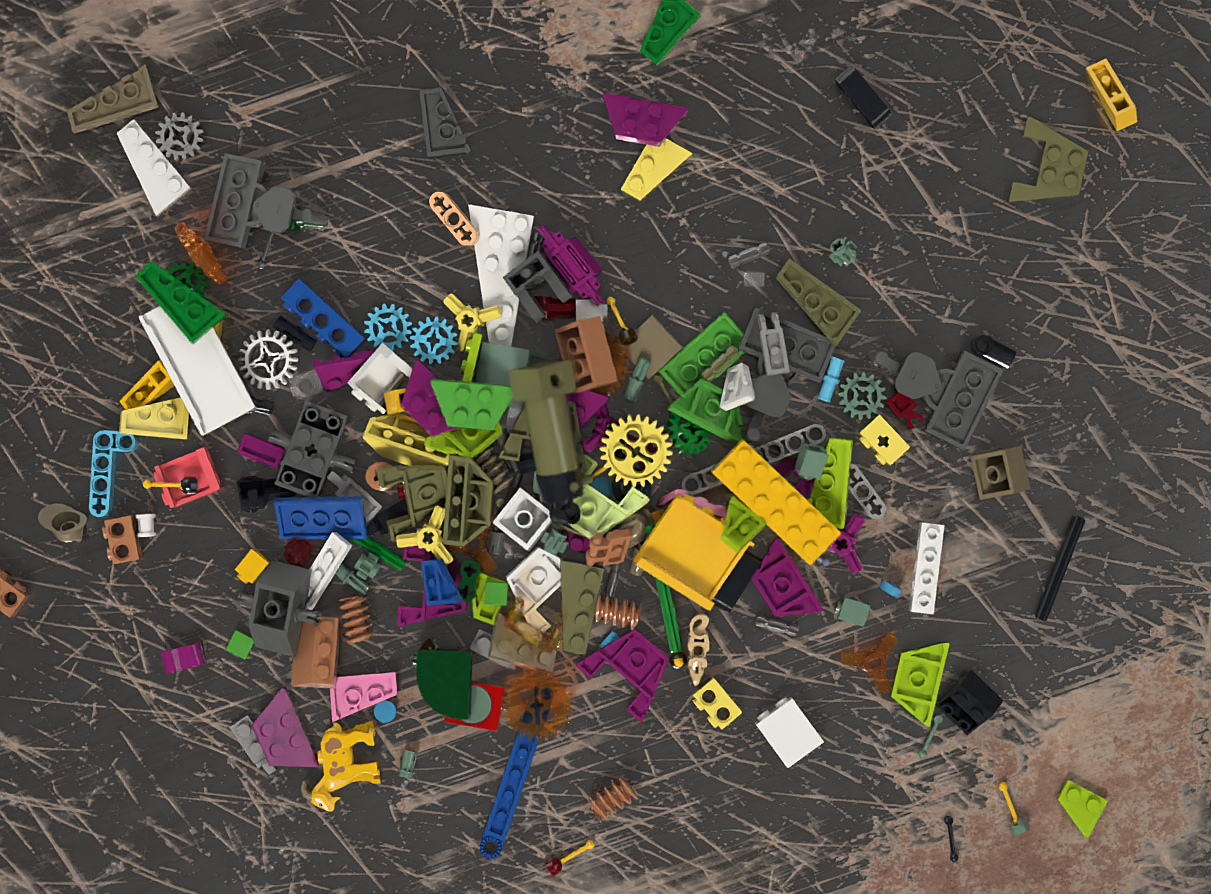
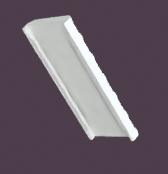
(199, 372)

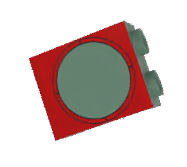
(485, 707)

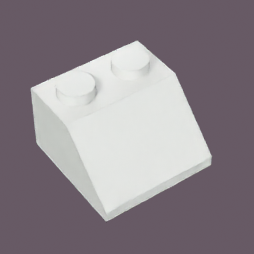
(524, 519)

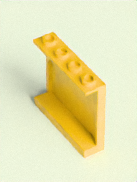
(688, 551)

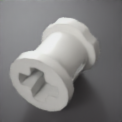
(146, 525)

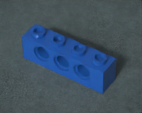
(352, 338)

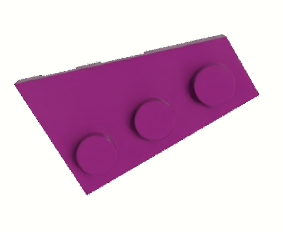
(339, 371)

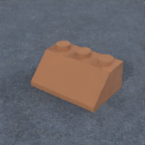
(589, 352)
(317, 654)

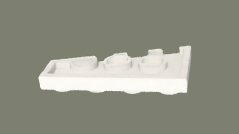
(156, 174)

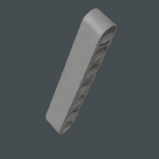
(782, 443)

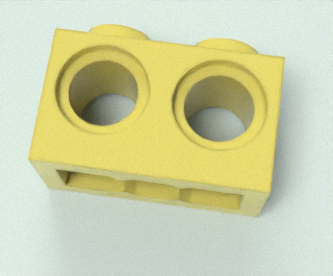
(721, 699)

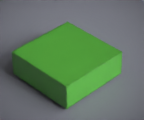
(496, 593)
(240, 644)

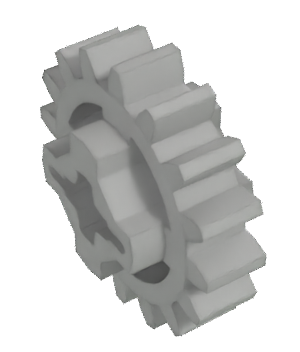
(171, 142)

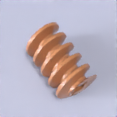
(371, 476)
(617, 612)
(356, 618)
(612, 799)

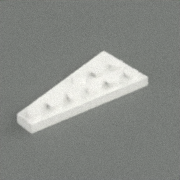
(500, 248)

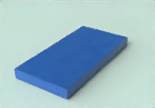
(320, 516)

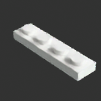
(325, 567)

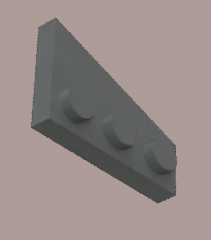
(441, 128)

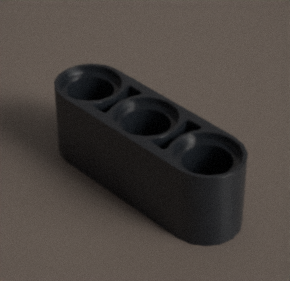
(863, 97)
(736, 582)

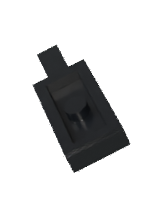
(380, 524)

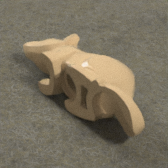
(698, 645)

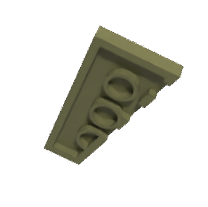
(821, 303)
(579, 597)

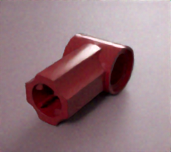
(556, 308)

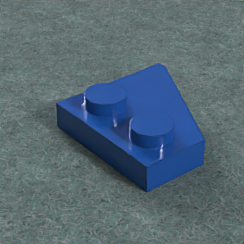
(438, 583)

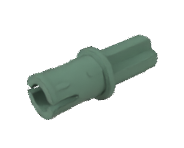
(636, 379)
(350, 578)

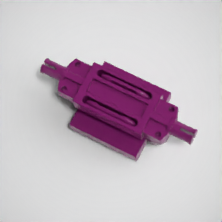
(573, 264)

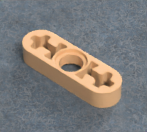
(448, 202)

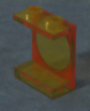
(530, 633)

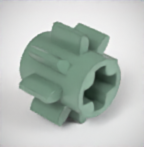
(843, 251)
(554, 541)
(367, 566)

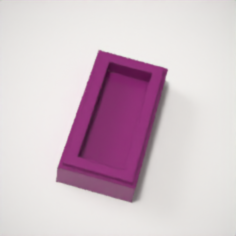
(261, 450)

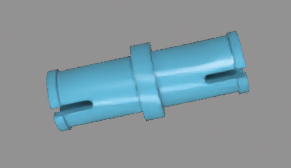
(830, 379)

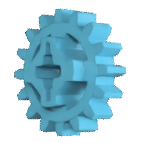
(394, 318)
(447, 342)

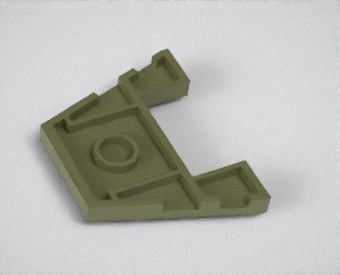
(1059, 168)
(513, 445)
(423, 489)

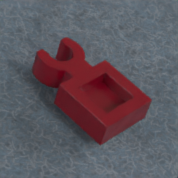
(902, 406)

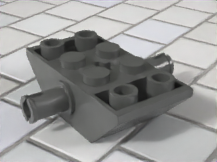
(305, 472)
(279, 607)

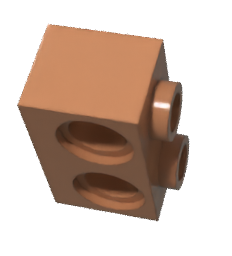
(128, 538)
(6, 587)

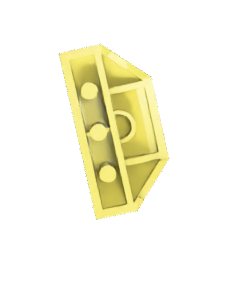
(402, 441)

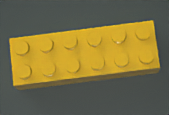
(776, 502)

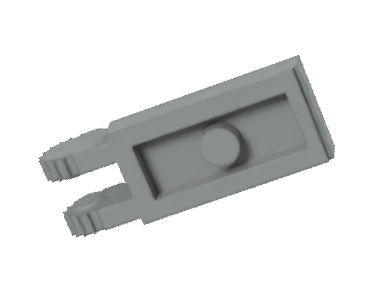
(773, 346)

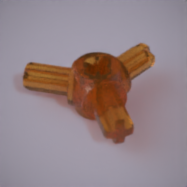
(481, 554)
(862, 660)

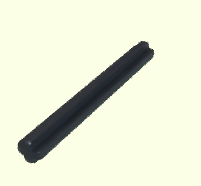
(1060, 568)

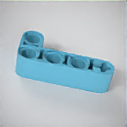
(108, 473)

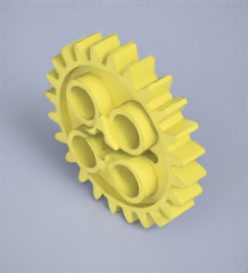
(647, 433)

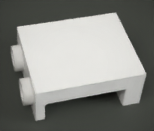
(379, 375)
(788, 731)

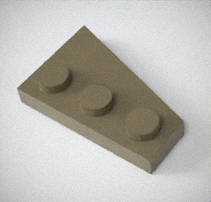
(516, 650)

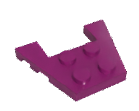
(410, 615)
(635, 660)

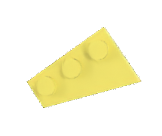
(653, 167)
(159, 419)

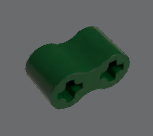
(469, 580)

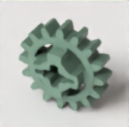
(873, 386)

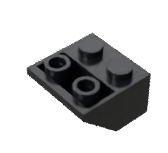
(969, 702)

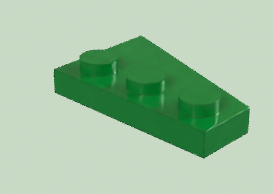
(670, 25)

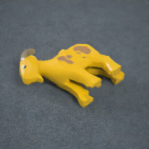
(339, 764)

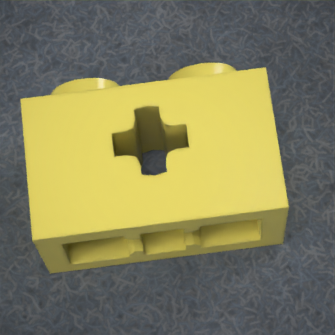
(895, 444)

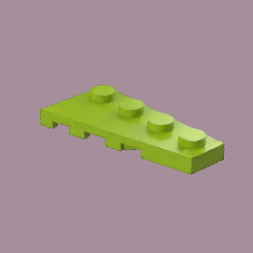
(832, 489)

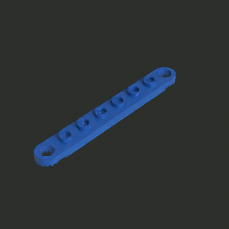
(511, 784)

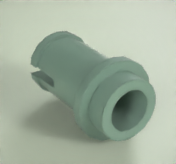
(407, 764)

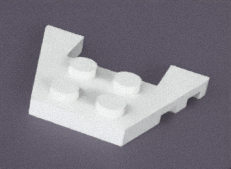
(534, 582)

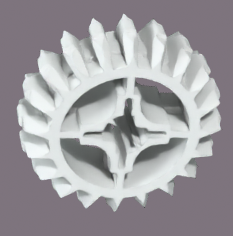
(287, 353)

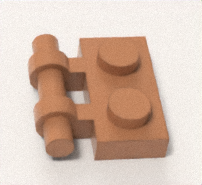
(609, 549)

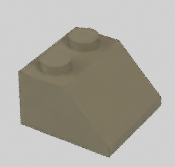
(1000, 472)

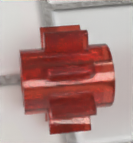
(297, 552)

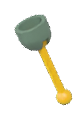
(1017, 825)

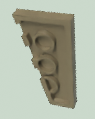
(124, 99)

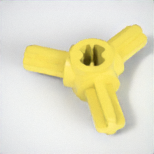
(463, 312)
(418, 537)

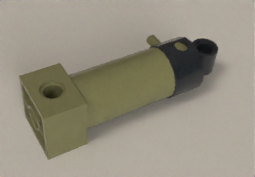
(558, 474)

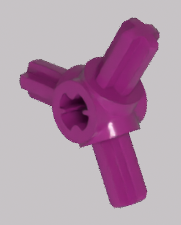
(601, 425)
(848, 552)

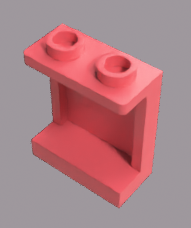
(196, 464)

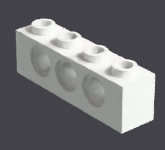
(926, 568)

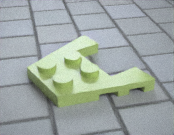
(601, 513)

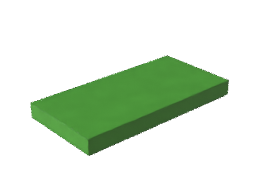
(701, 352)

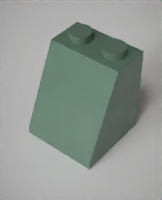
(498, 359)

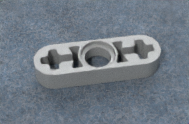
(876, 501)

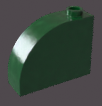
(445, 681)

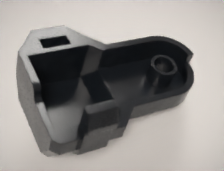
(256, 492)

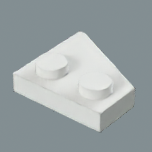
(737, 387)

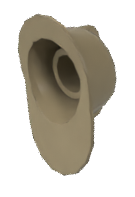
(63, 521)
(636, 524)

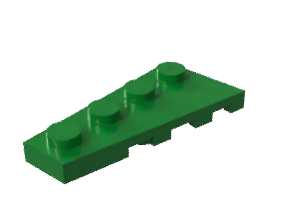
(183, 305)

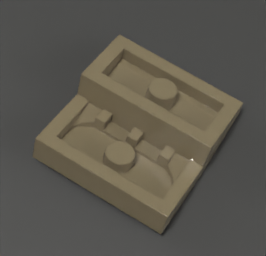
(653, 344)

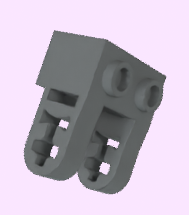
(531, 274)

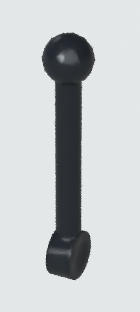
(949, 820)

